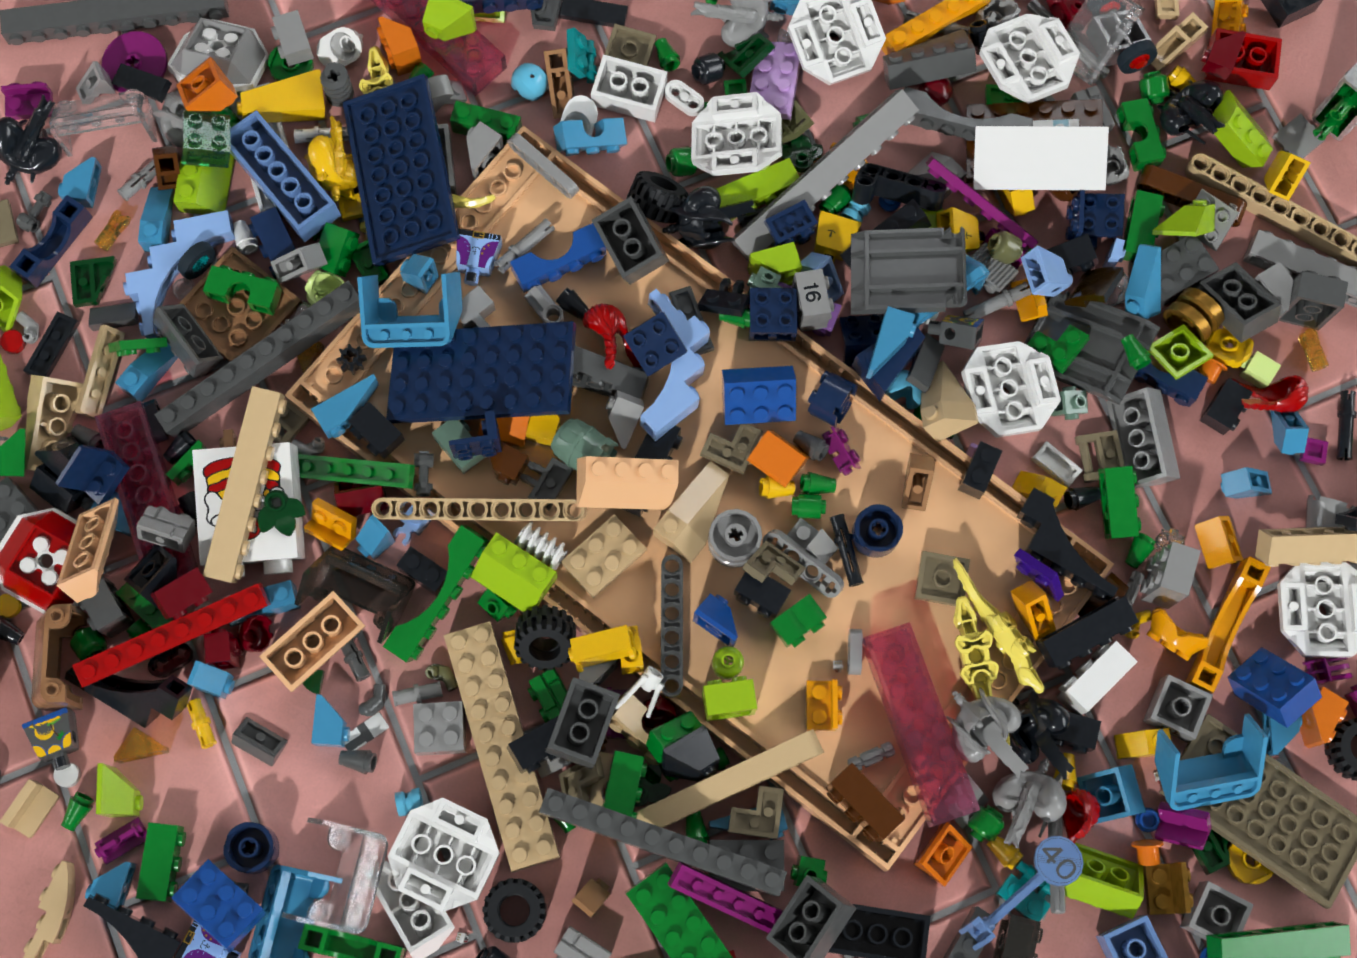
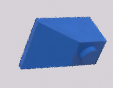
(717, 619)

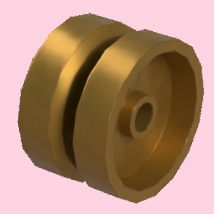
(1196, 311)

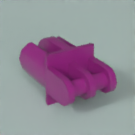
(1325, 670)

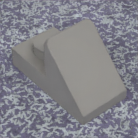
(95, 82)
(812, 540)

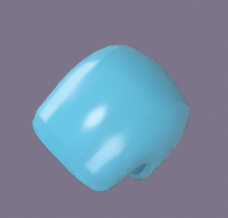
(528, 87)
(903, 388)

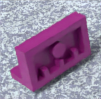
(24, 98)

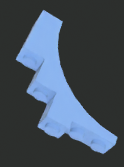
(151, 285)
(676, 398)

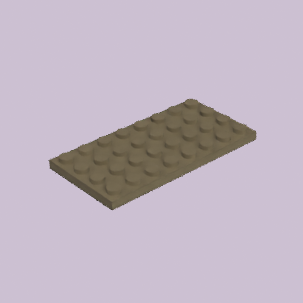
(1285, 824)

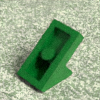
(183, 468)

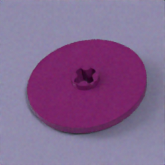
(132, 47)

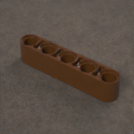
(1181, 190)

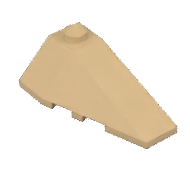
(946, 406)
(49, 414)
(689, 519)

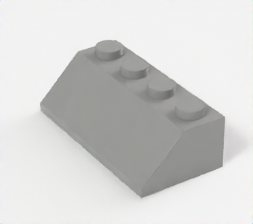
(1145, 436)

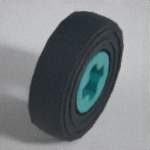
(196, 260)

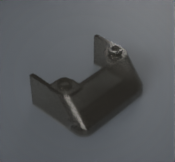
(360, 583)

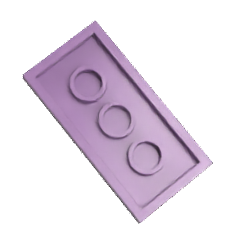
(777, 78)

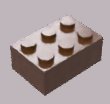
(864, 804)

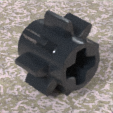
(357, 360)

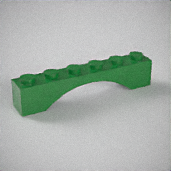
(464, 552)

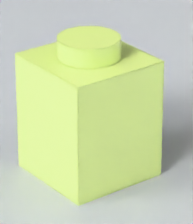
(1259, 370)

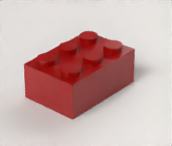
(1256, 63)

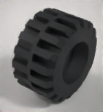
(657, 196)
(544, 623)
(1340, 749)
(499, 894)

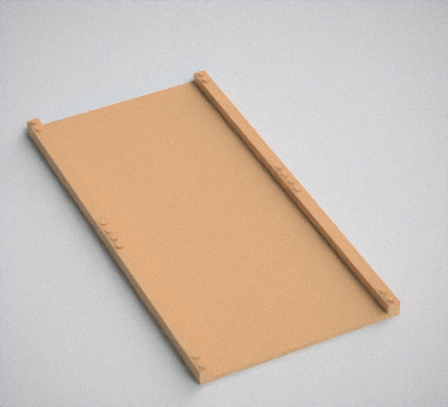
(879, 432)

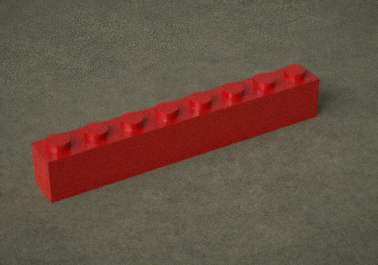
(171, 635)

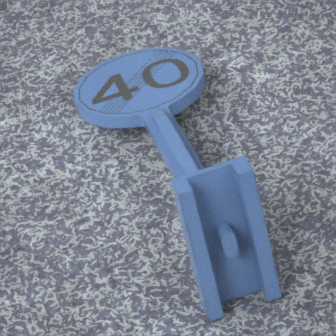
(1056, 862)

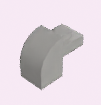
(445, 91)
(476, 308)

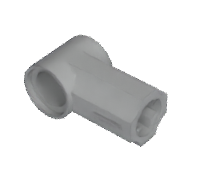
(543, 304)

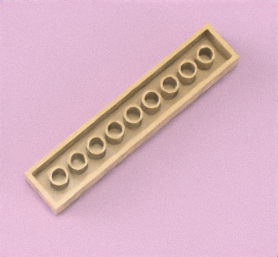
(494, 725)

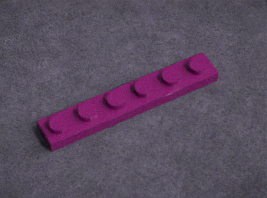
(972, 197)
(724, 897)

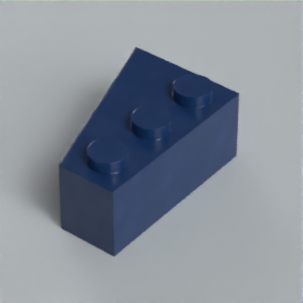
(272, 234)
(887, 375)

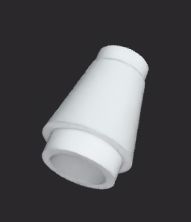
(244, 238)

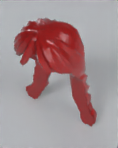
(608, 321)
(1282, 396)
(1080, 813)

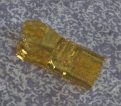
(110, 233)
(1313, 350)

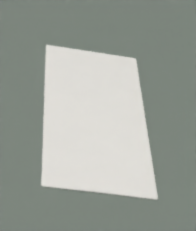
(1040, 158)

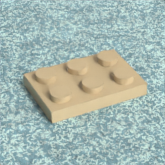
(603, 556)

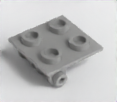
(1224, 219)

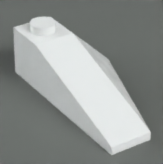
(418, 924)

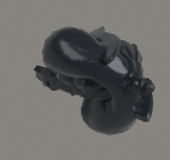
(1192, 106)
(24, 149)
(700, 217)
(1040, 721)

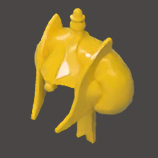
(330, 164)

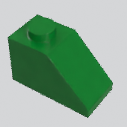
(13, 455)

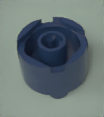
(832, 398)
(887, 523)
(238, 843)

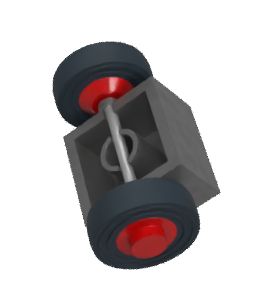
(1134, 51)

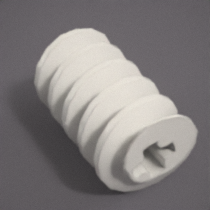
(541, 546)

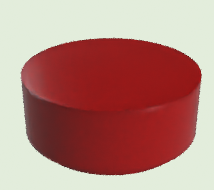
(12, 342)

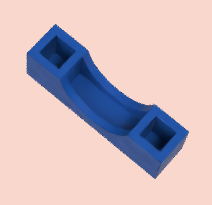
(535, 271)

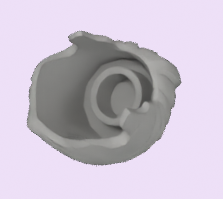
(998, 12)
(1116, 166)

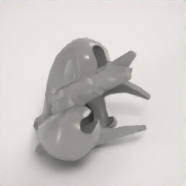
(741, 18)
(172, 117)
(983, 725)
(1030, 793)

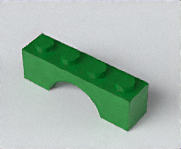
(345, 945)

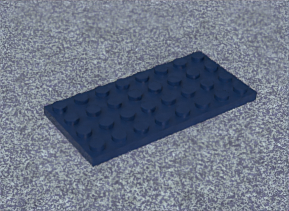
(400, 170)
(483, 370)

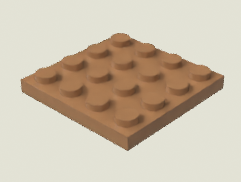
(235, 325)

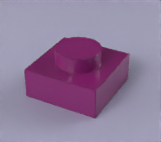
(1315, 452)

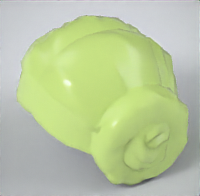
(320, 285)

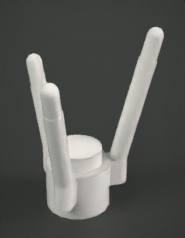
(648, 681)

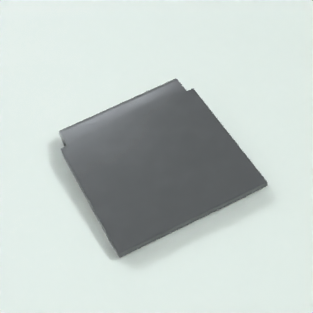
(908, 270)
(1102, 363)

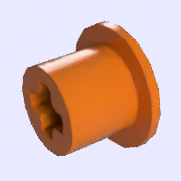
(1212, 370)
(1148, 851)

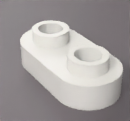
(686, 97)

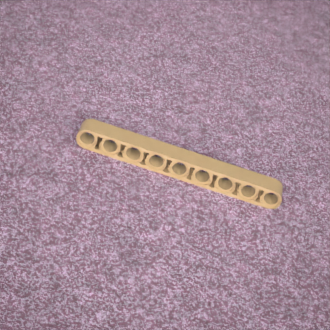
(1266, 211)
(468, 505)
(732, 780)

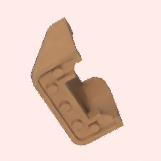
(47, 688)

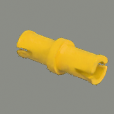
(201, 723)

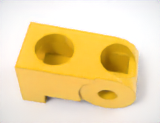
(633, 665)

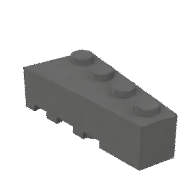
(930, 61)
(592, 375)

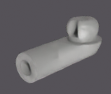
(31, 327)

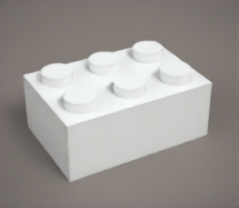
(629, 88)
(1095, 678)

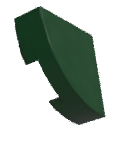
(314, 682)

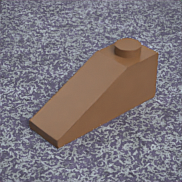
(559, 80)

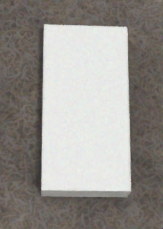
(1056, 464)

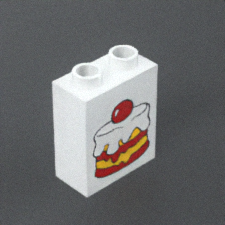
(270, 548)

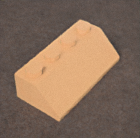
(626, 483)
(88, 551)
(312, 641)

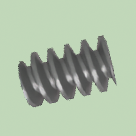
(336, 84)

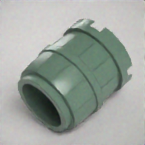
(578, 440)

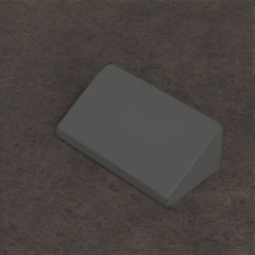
(113, 316)
(258, 741)

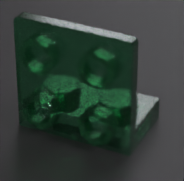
(206, 139)

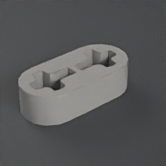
(854, 660)

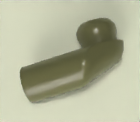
(442, 673)

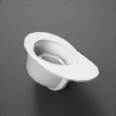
(340, 46)
(582, 109)

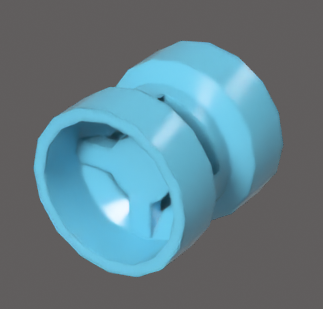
(856, 211)
(408, 801)

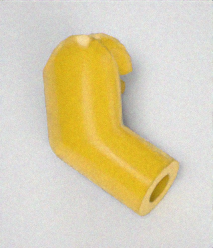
(1143, 617)

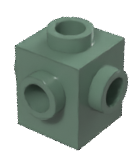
(763, 279)
(1072, 403)

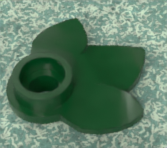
(802, 153)
(282, 516)
(651, 787)

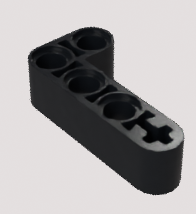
(897, 186)

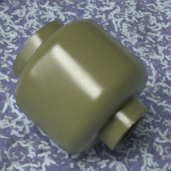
(1005, 247)

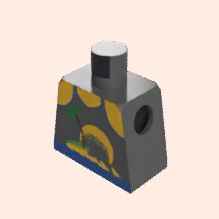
(966, 335)
(54, 736)

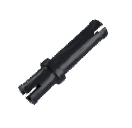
(1346, 425)
(838, 522)

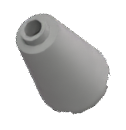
(1323, 512)

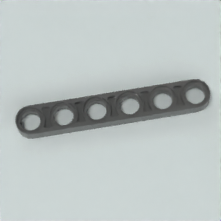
(672, 625)

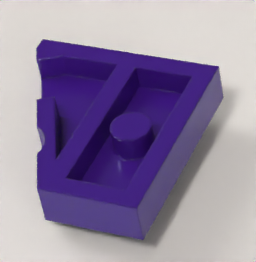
(1039, 573)

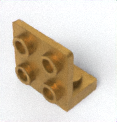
(1168, 889)

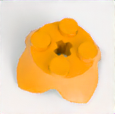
(1174, 637)

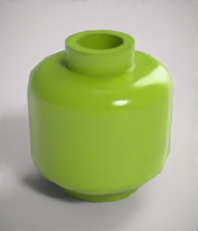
(724, 670)

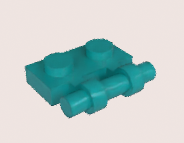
(581, 55)
(1032, 906)

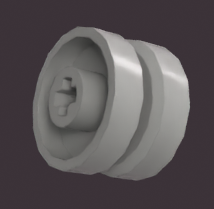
(737, 524)

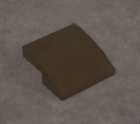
(1095, 286)

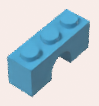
(572, 138)

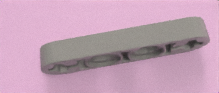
(543, 165)
(805, 560)

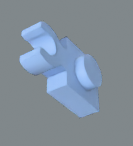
(1115, 254)
(410, 526)

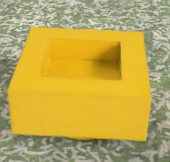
(351, 208)

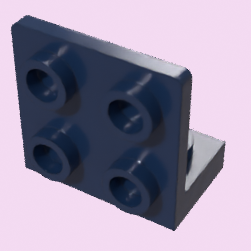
(1075, 214)
(1104, 215)
(792, 225)
(773, 314)
(859, 334)
(655, 343)
(484, 445)
(93, 471)

